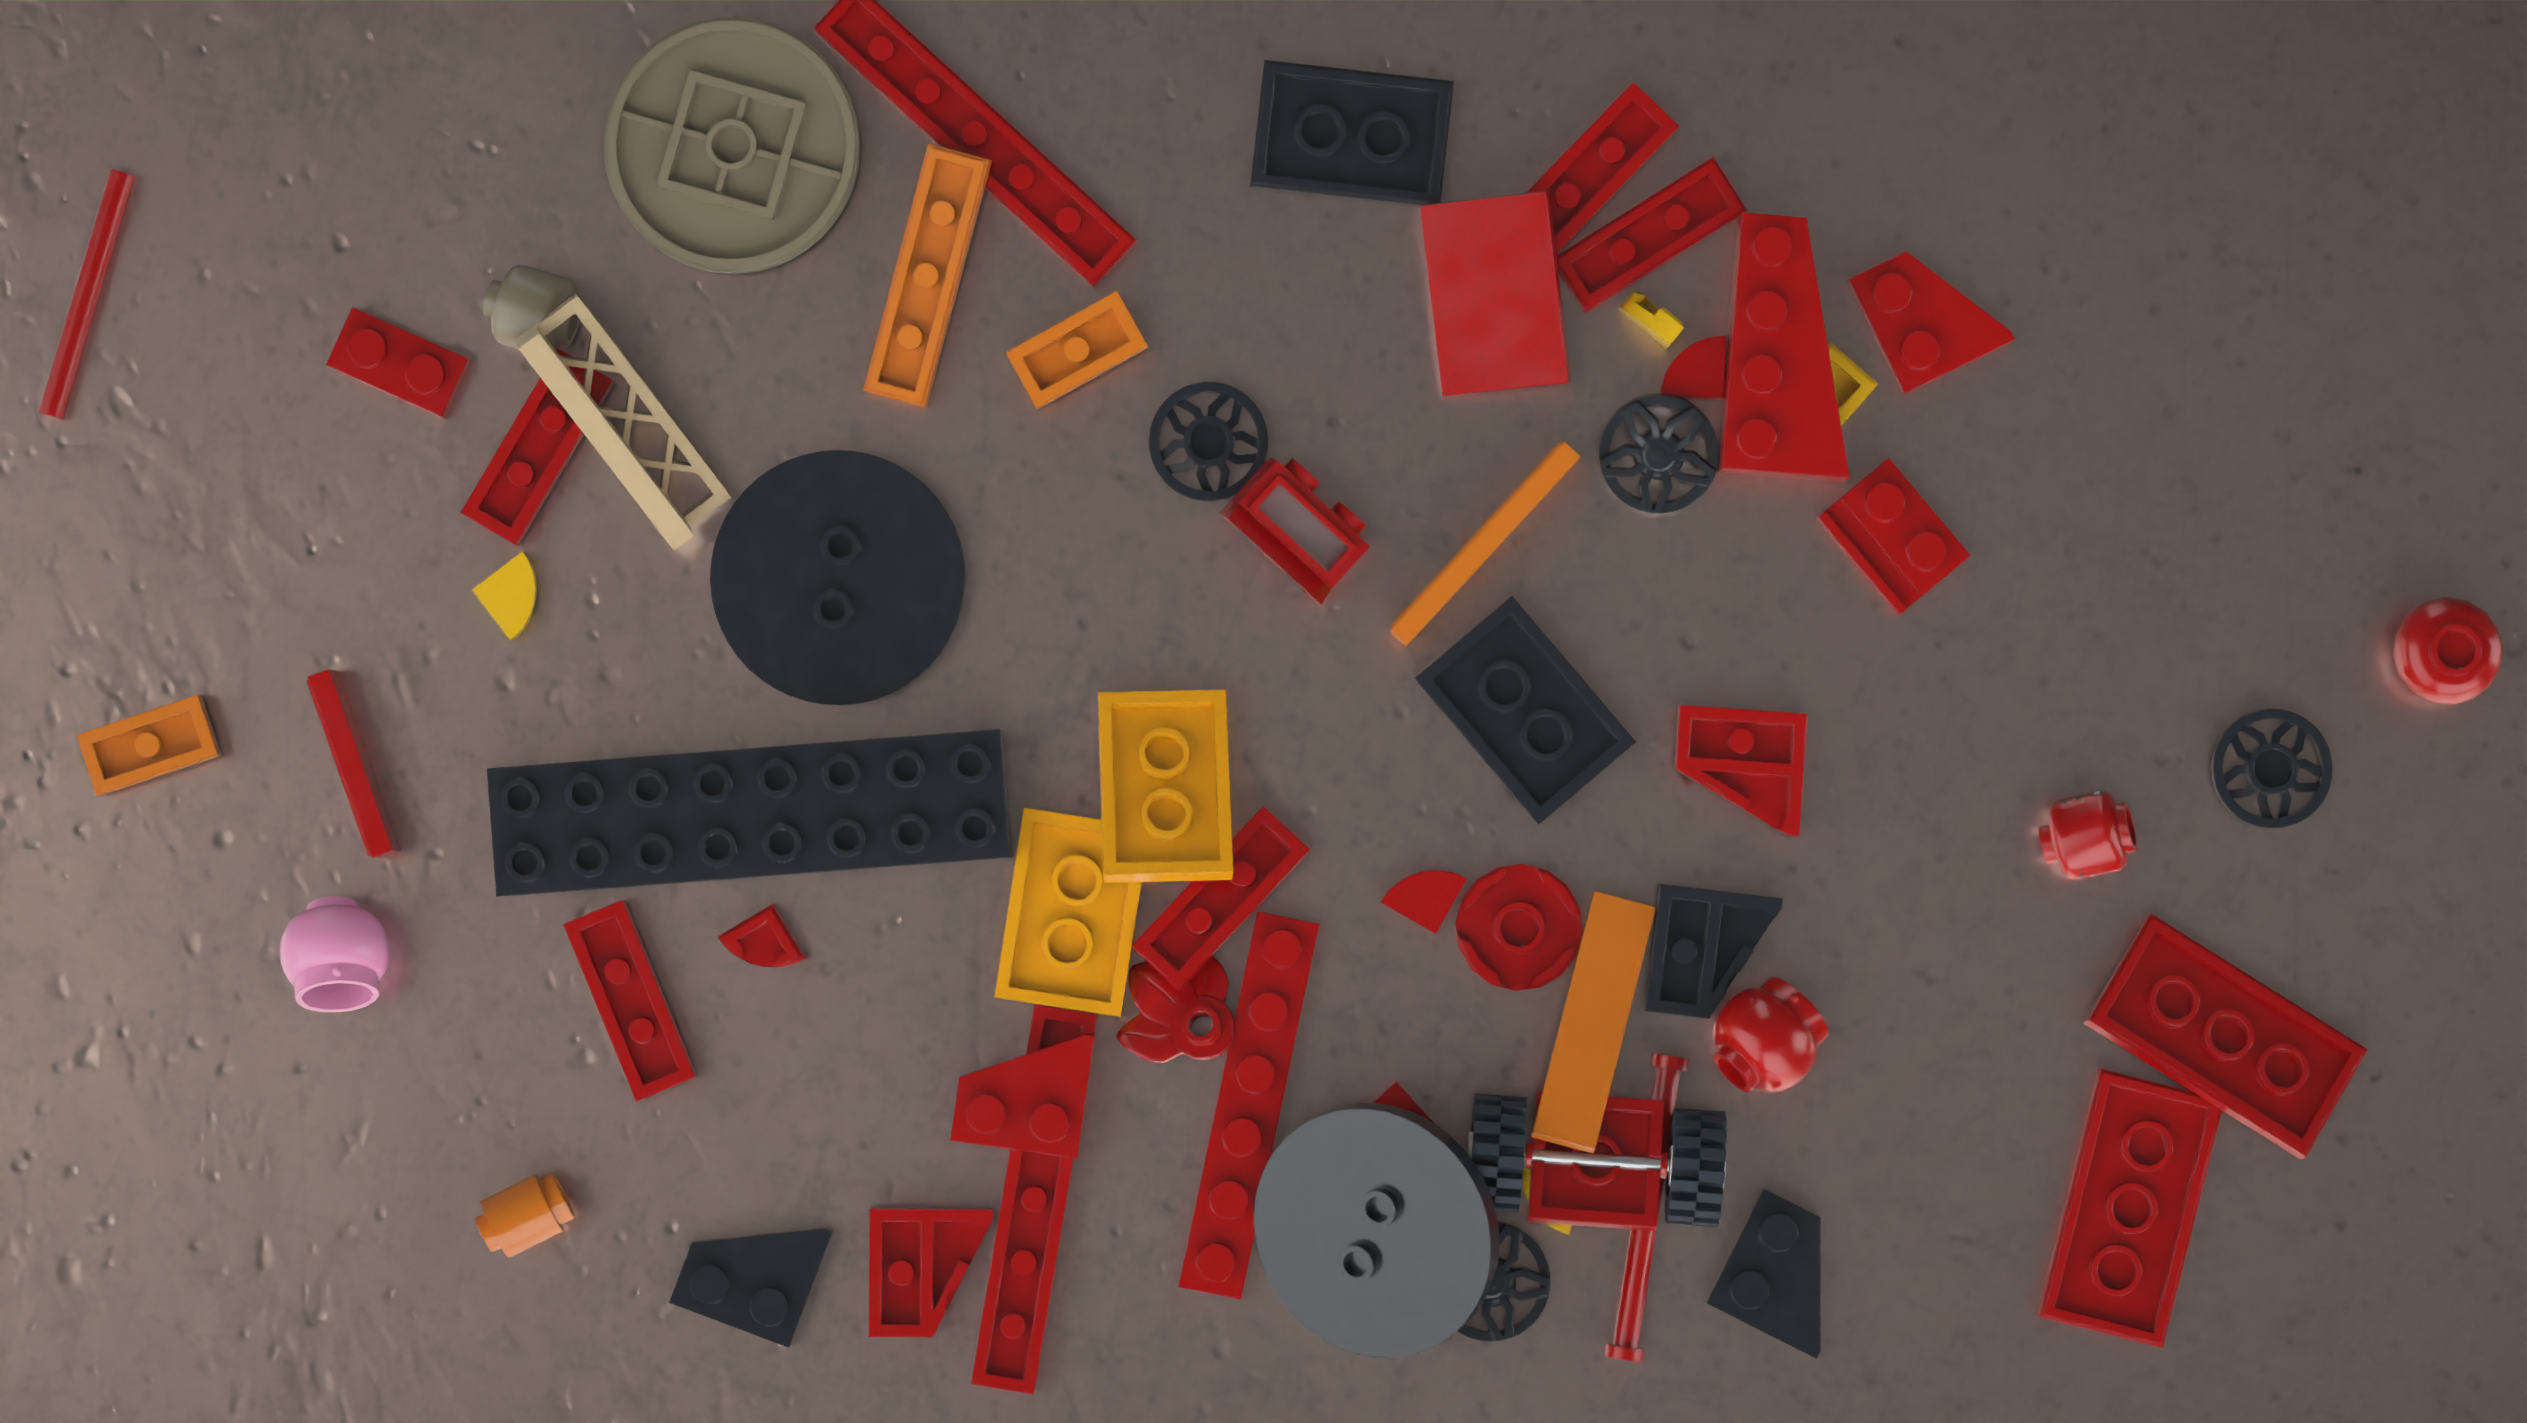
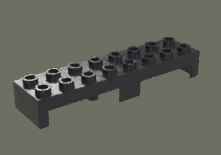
(749, 812)

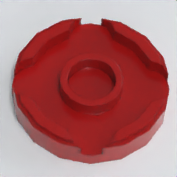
(1519, 927)

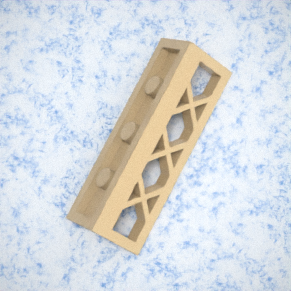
(603, 435)

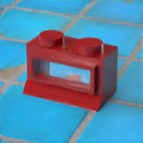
(1296, 527)

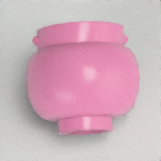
(334, 955)

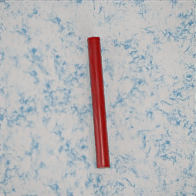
(86, 294)

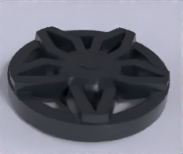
(1207, 441)
(1659, 453)
(2272, 768)
(1504, 1288)

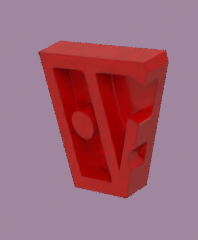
(1923, 321)
(1746, 759)
(1028, 1101)
(918, 1265)

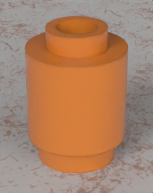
(524, 1214)

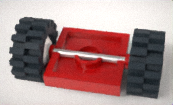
(1617, 1181)

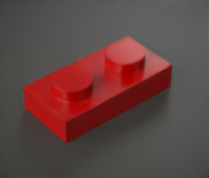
(398, 362)

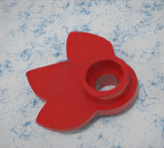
(1167, 1015)

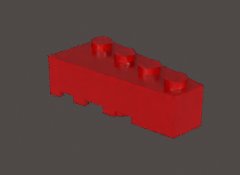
(1778, 371)

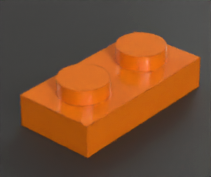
(1077, 350)
(148, 745)

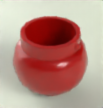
(2447, 651)
(1767, 1037)

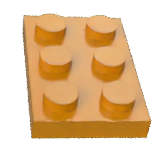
(1165, 786)
(1064, 926)

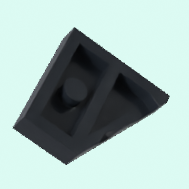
(1702, 946)
(1775, 1273)
(753, 1280)

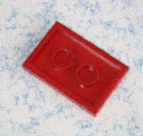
(1495, 293)

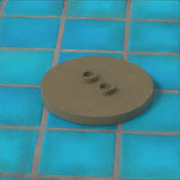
(731, 145)

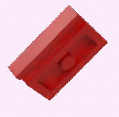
(1893, 536)

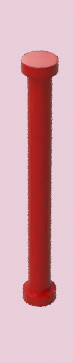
(1642, 1242)

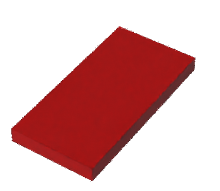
(2225, 1036)
(2130, 1208)

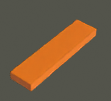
(927, 275)
(1483, 543)
(1593, 1022)

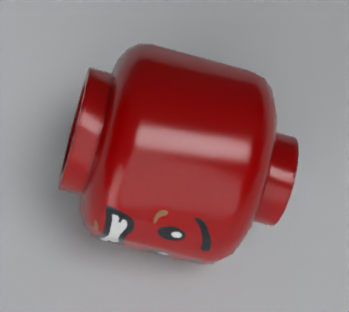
(2088, 835)

